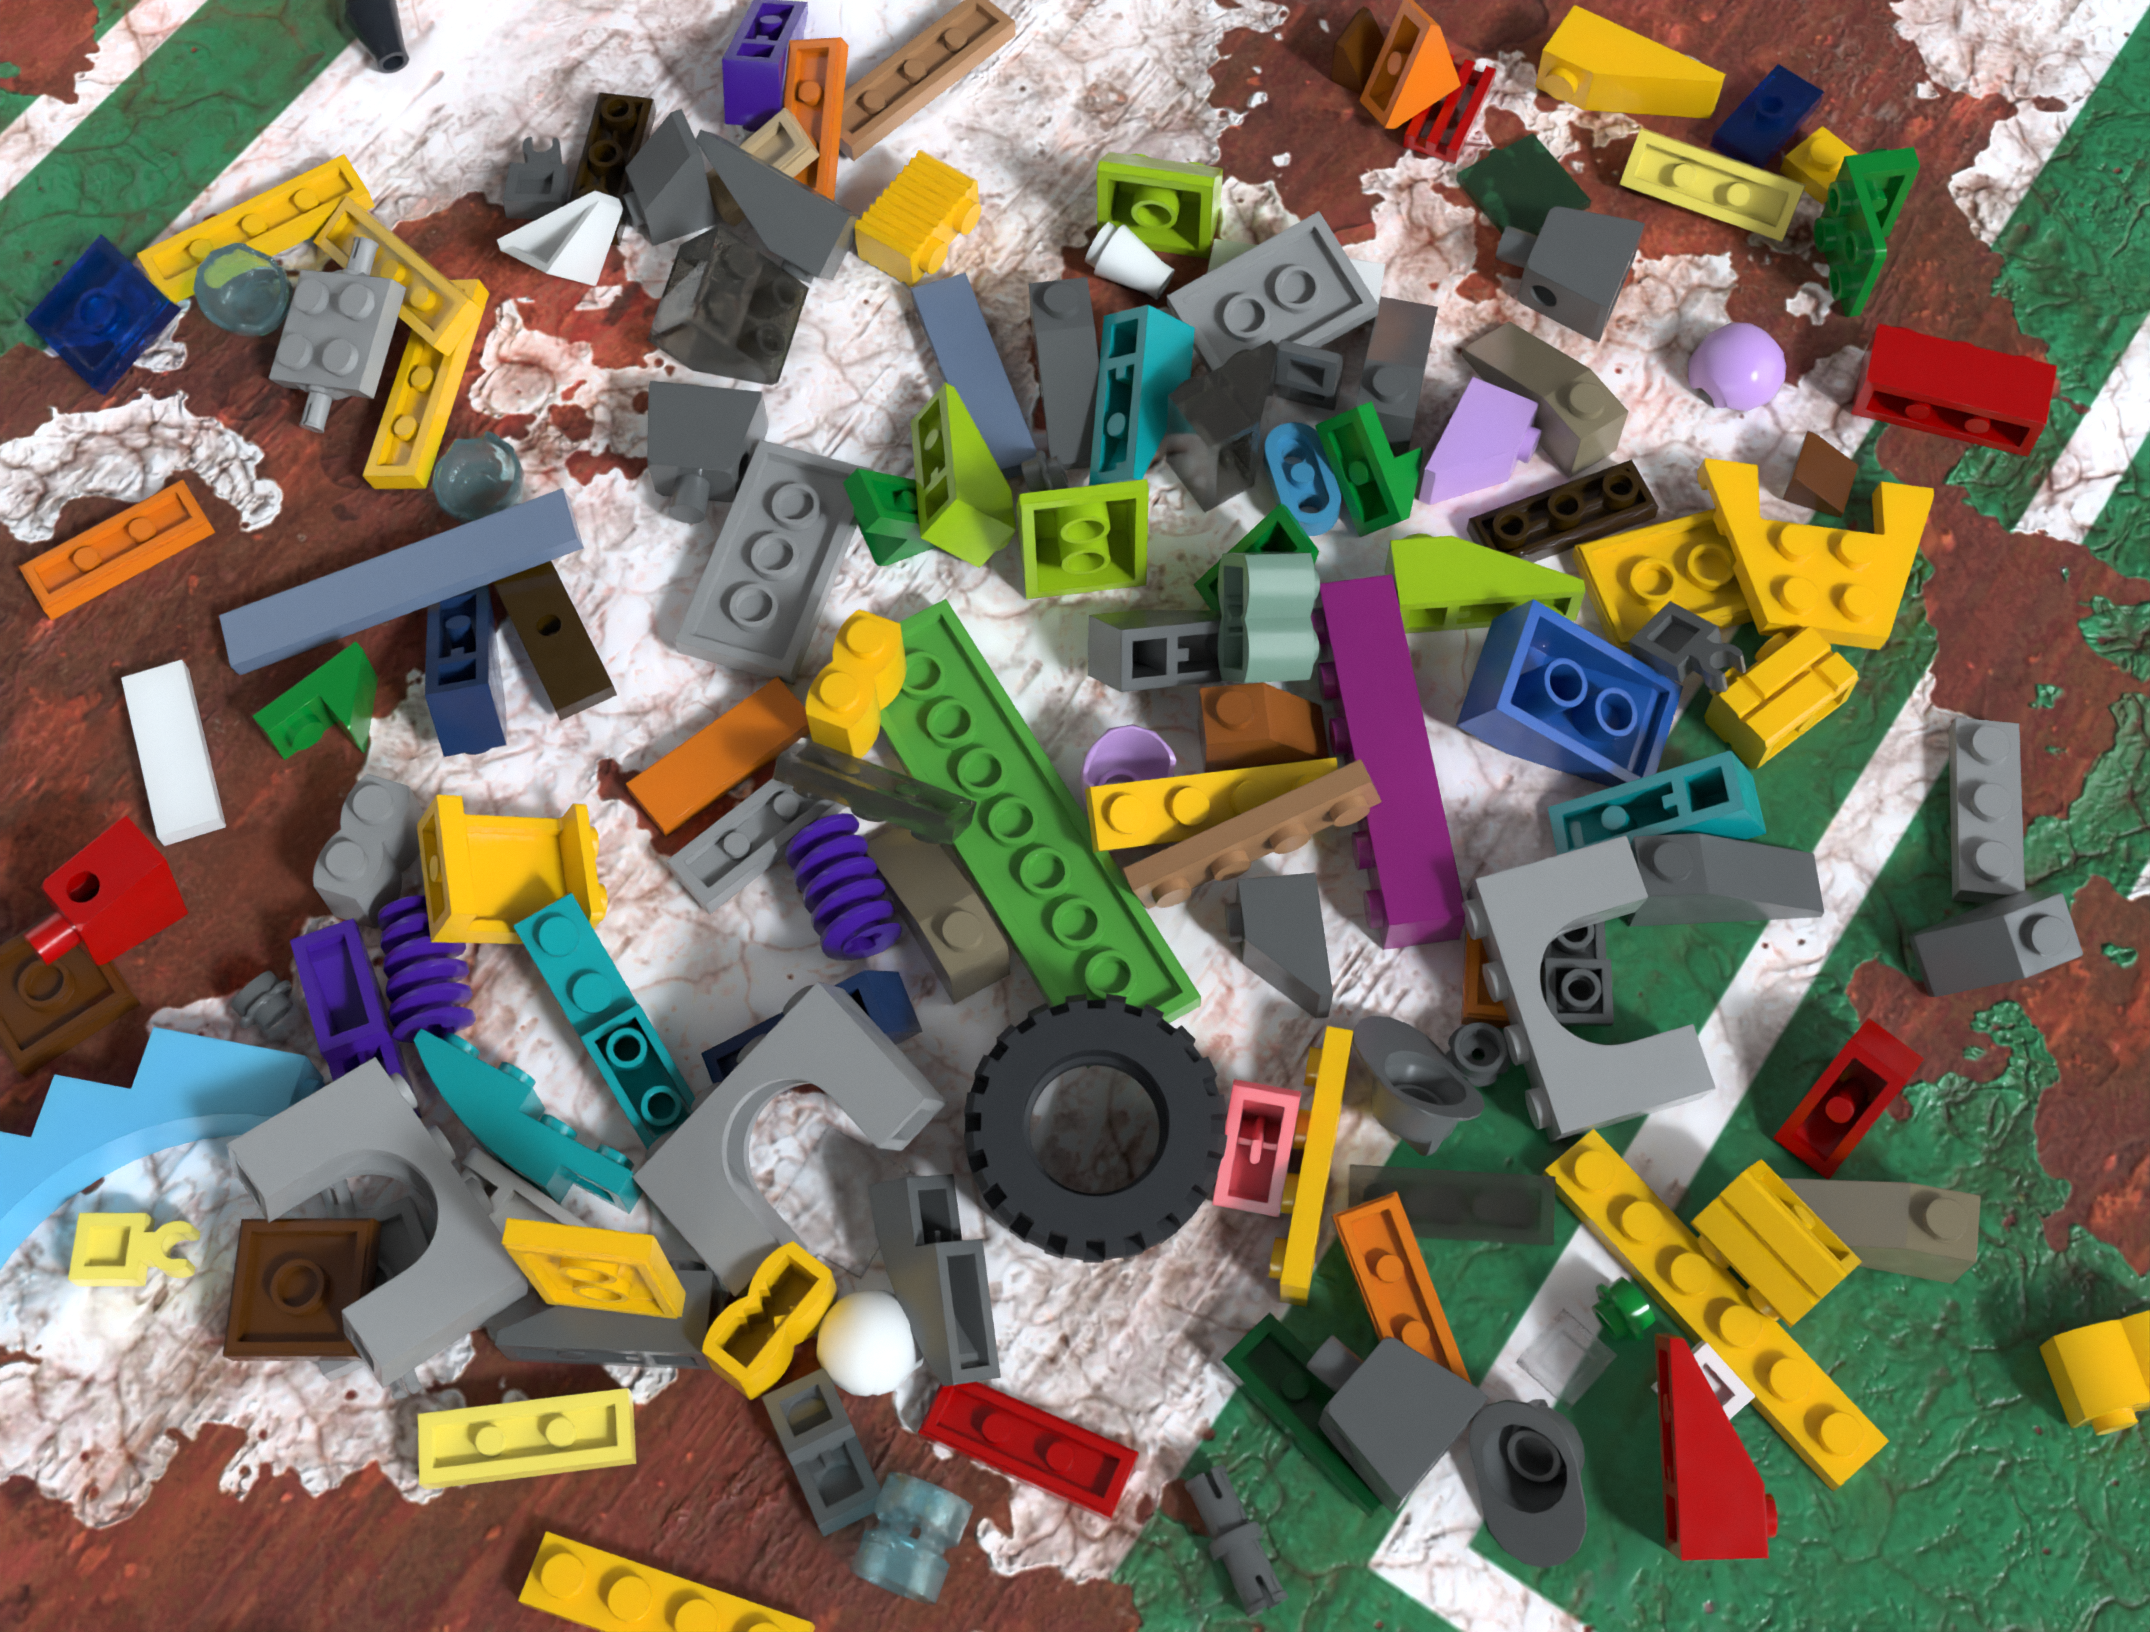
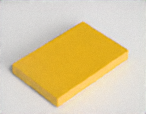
(1647, 567)
(595, 1268)

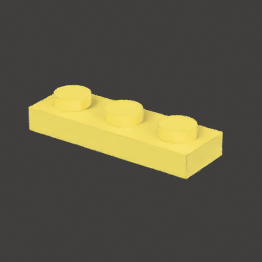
(1712, 184)
(526, 1438)

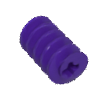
(840, 889)
(422, 973)

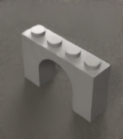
(1574, 1080)
(370, 1128)
(703, 1167)

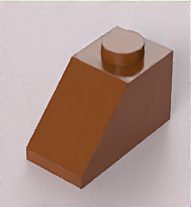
(1257, 727)

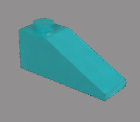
(1140, 364)
(1700, 797)

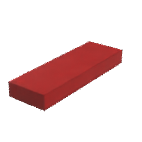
(1030, 1446)

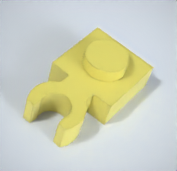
(122, 1246)

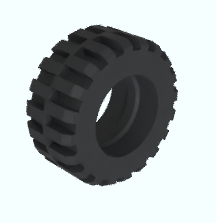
(1113, 1036)

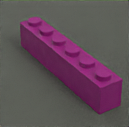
(1381, 722)

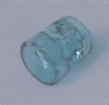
(900, 1562)

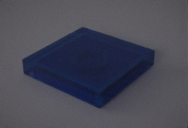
(102, 314)

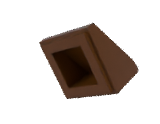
(1357, 51)
(1820, 477)

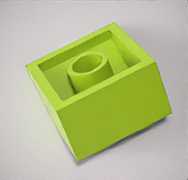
(1161, 201)

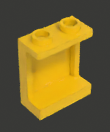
(501, 869)

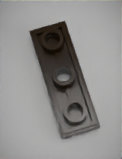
(614, 138)
(1592, 506)
(565, 660)

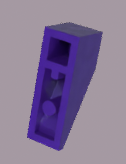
(758, 61)

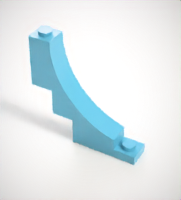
(181, 1094)

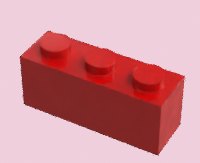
(1954, 389)

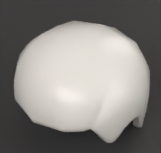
(867, 1343)

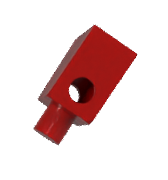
(107, 898)

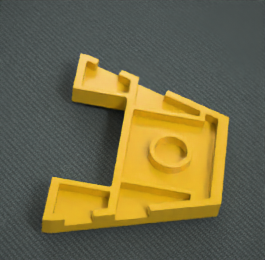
(1818, 575)

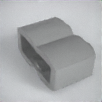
(365, 859)

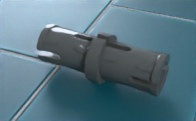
(1236, 1541)

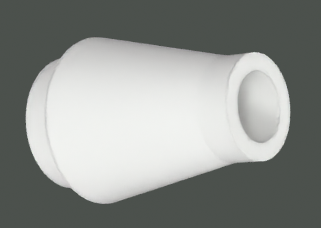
(1126, 260)

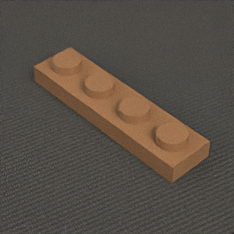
(921, 72)
(1272, 827)

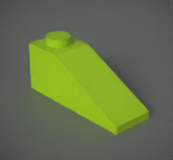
(958, 484)
(1463, 585)

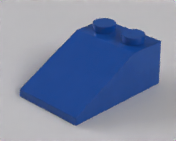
(1568, 699)

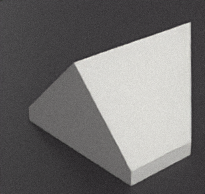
(570, 239)

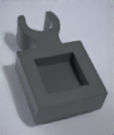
(536, 185)
(1682, 643)

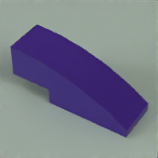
(346, 1001)

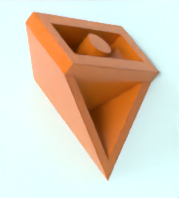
(1410, 69)

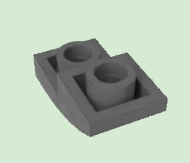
(1578, 978)

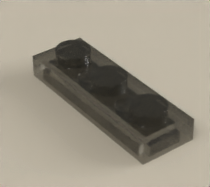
(874, 792)
(1463, 1203)

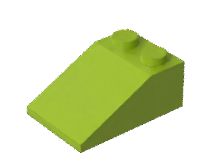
(1083, 538)

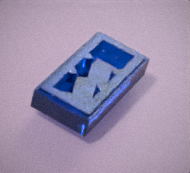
(1767, 118)

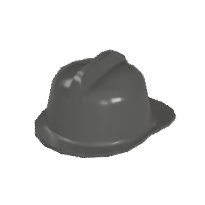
(1414, 1083)
(1530, 1480)

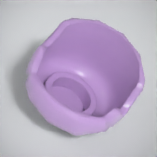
(1738, 366)
(1125, 756)

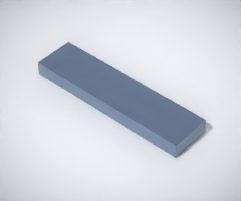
(974, 368)

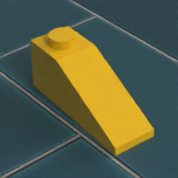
(1623, 72)

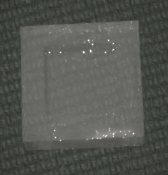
(1566, 1359)

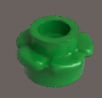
(1622, 1310)

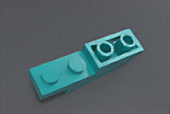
(607, 1019)
(504, 1118)

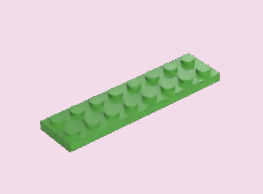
(1028, 837)

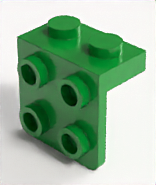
(1857, 218)

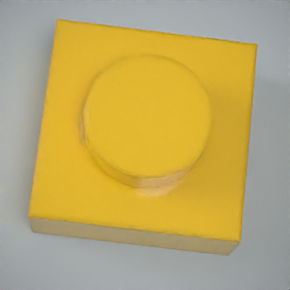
(1816, 162)

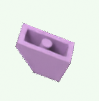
(1481, 443)

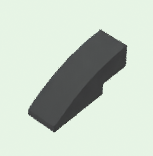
(937, 1276)

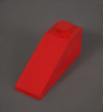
(1709, 1482)

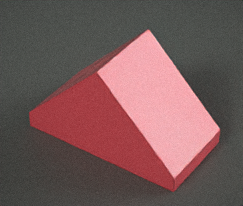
(1257, 1147)

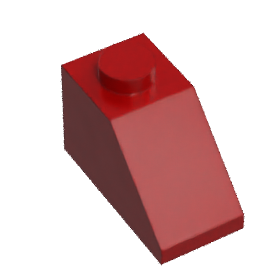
(1848, 1098)

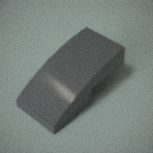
(1309, 375)
(823, 1451)

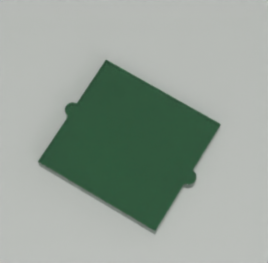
(1521, 186)

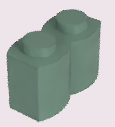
(1267, 616)

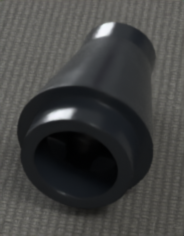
(379, 31)

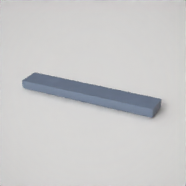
(400, 582)

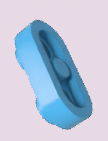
(1302, 483)

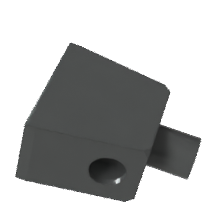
(1573, 266)
(701, 443)
(1392, 1413)

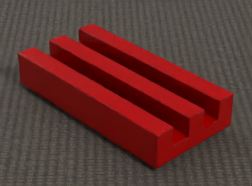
(1467, 75)

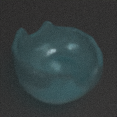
(243, 290)
(478, 478)

